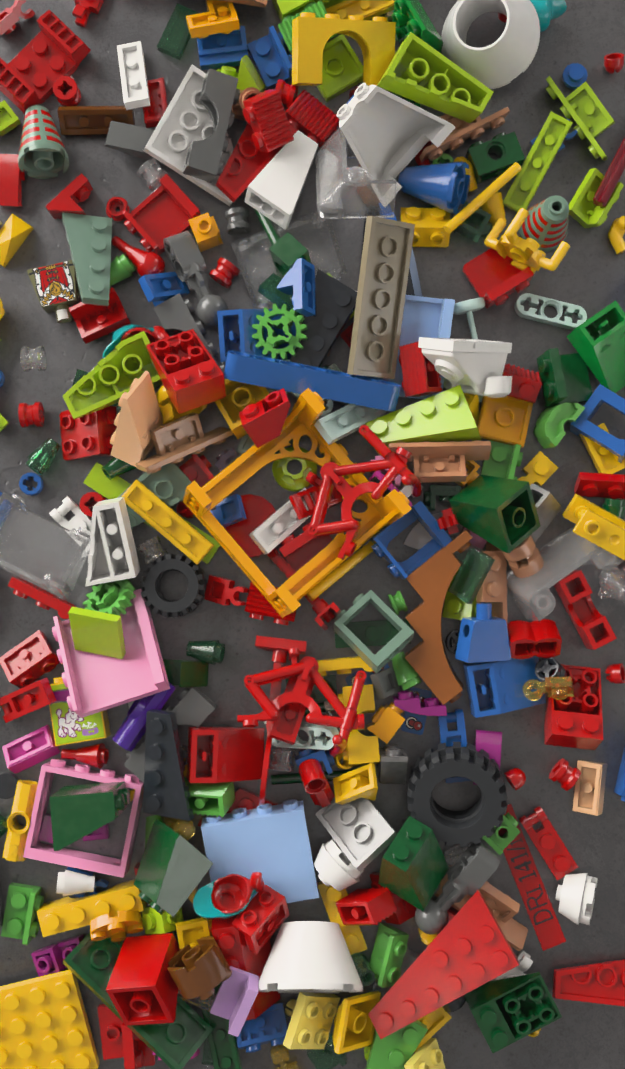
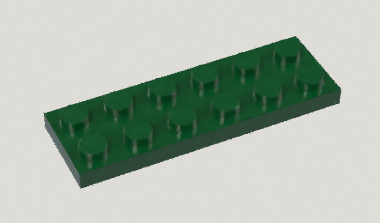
(172, 1042)

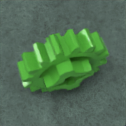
(284, 323)
(111, 597)

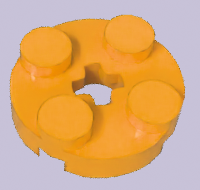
(117, 926)

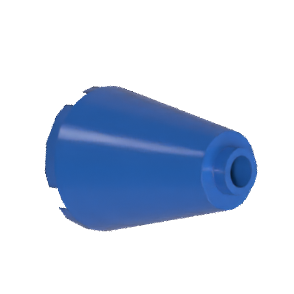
(437, 184)

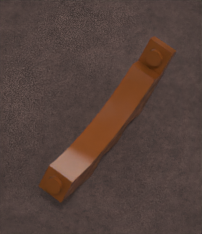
(429, 655)

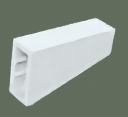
(282, 180)

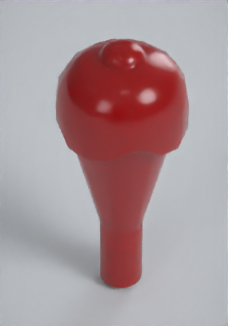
(144, 261)

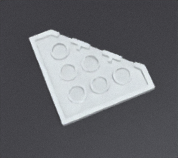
(182, 124)

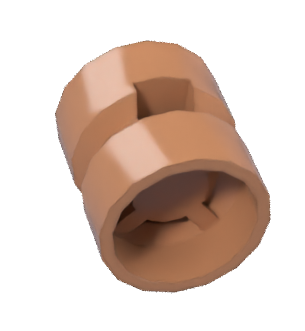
(525, 559)

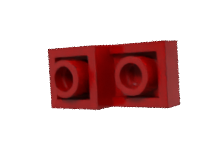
(10, 180)

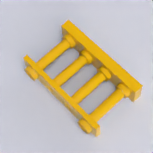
(597, 525)

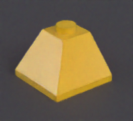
(352, 1024)

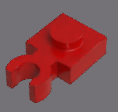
(223, 591)

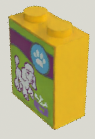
(68, 726)

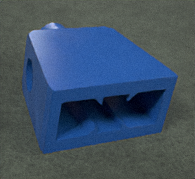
(483, 637)

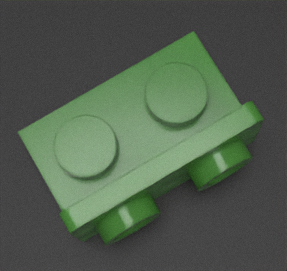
(502, 460)
(21, 912)
(388, 954)

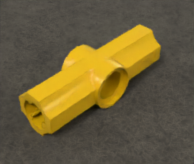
(16, 833)

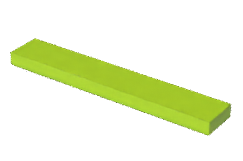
(115, 487)

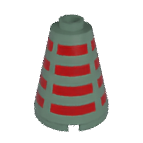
(41, 146)
(547, 223)

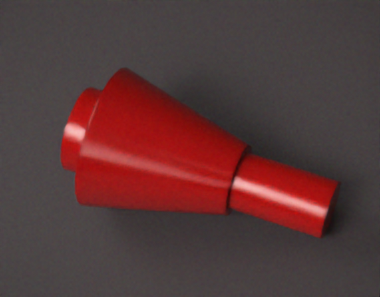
(92, 755)

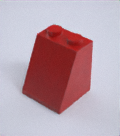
(141, 981)

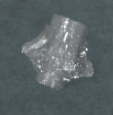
(612, 584)

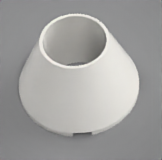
(505, 57)
(310, 959)

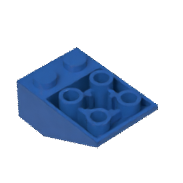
(237, 331)
(498, 685)

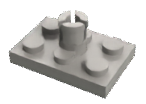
(357, 830)

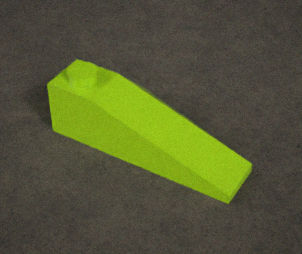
(112, 377)

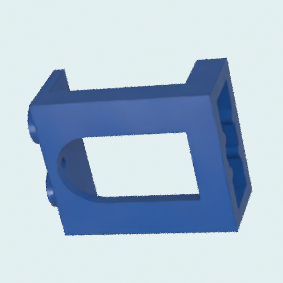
(584, 426)
(427, 520)

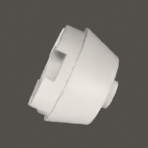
(335, 867)
(577, 897)

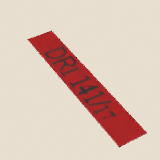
(532, 889)

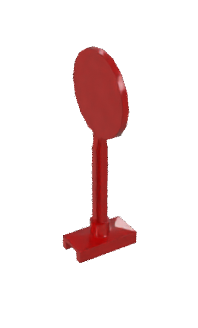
(257, 511)
(280, 649)

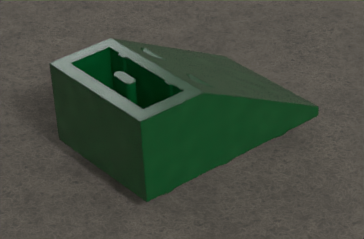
(512, 1008)

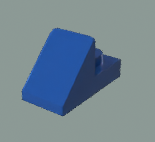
(301, 284)
(162, 287)

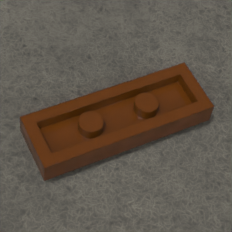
(92, 119)

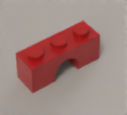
(589, 623)

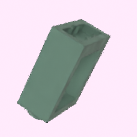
(391, 649)

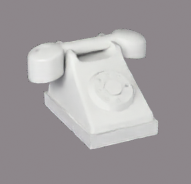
(470, 363)

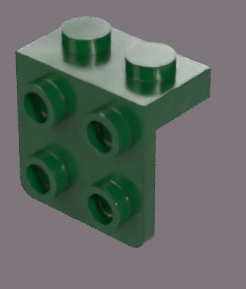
(563, 378)

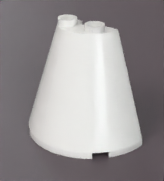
(388, 131)

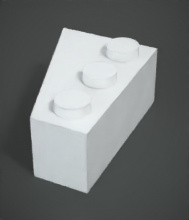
(111, 544)

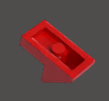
(69, 197)

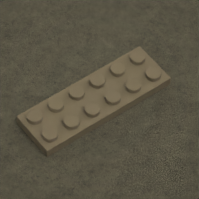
(380, 297)

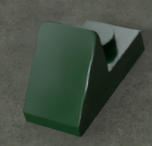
(187, 672)

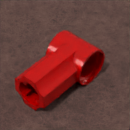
(316, 782)

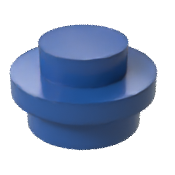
(574, 75)

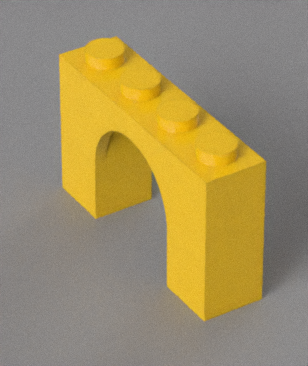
(311, 34)

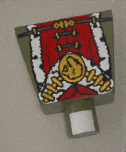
(56, 288)

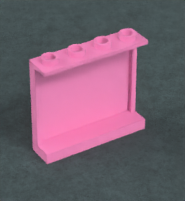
(108, 682)

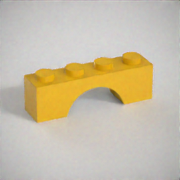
(74, 913)

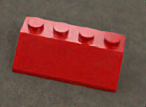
(237, 955)

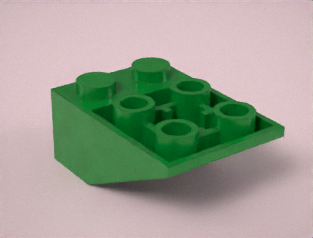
(412, 18)
(602, 345)

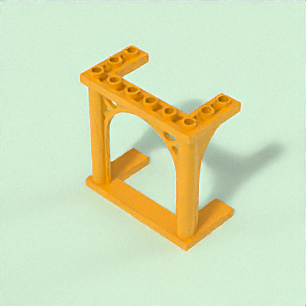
(298, 424)

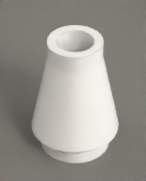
(74, 883)

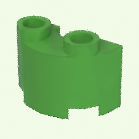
(550, 423)

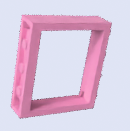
(75, 858)

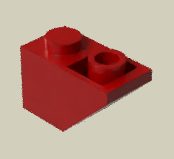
(266, 418)

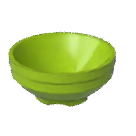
(289, 481)

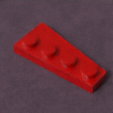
(244, 165)
(592, 983)

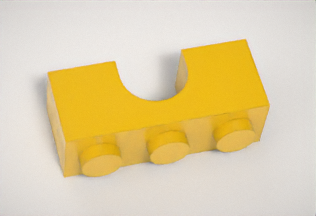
(361, 748)

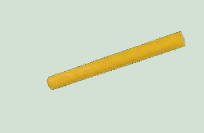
(482, 198)
(340, 571)

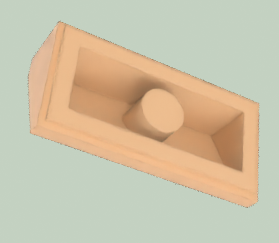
(590, 788)

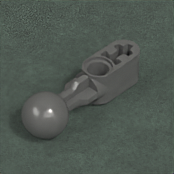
(192, 269)
(464, 879)

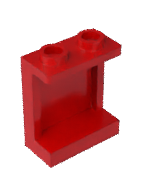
(161, 215)

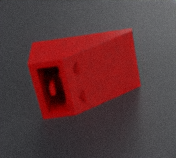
(187, 371)
(577, 719)
(224, 754)

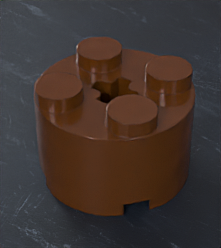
(199, 969)

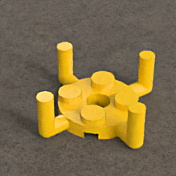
(522, 251)

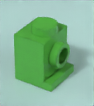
(498, 842)

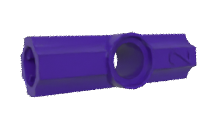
(135, 723)

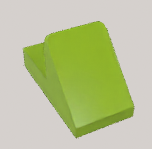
(247, 75)

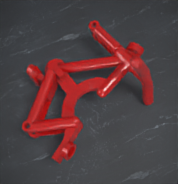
(333, 477)
(306, 670)

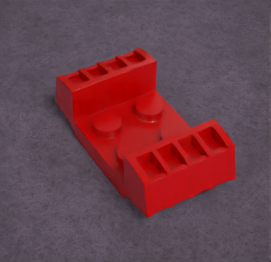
(49, 55)

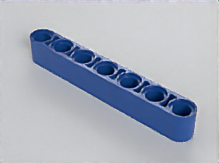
(298, 377)

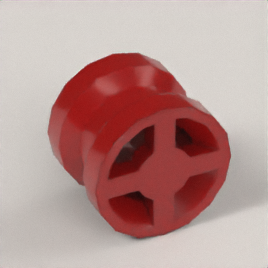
(287, 92)
(72, 96)
(224, 272)
(31, 414)
(87, 498)
(564, 774)

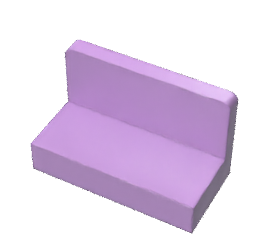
(236, 999)

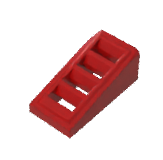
(299, 506)

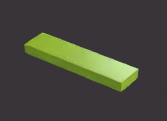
(537, 162)

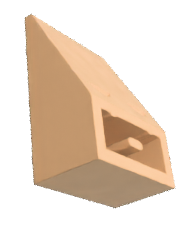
(135, 420)

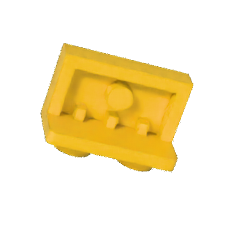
(429, 226)

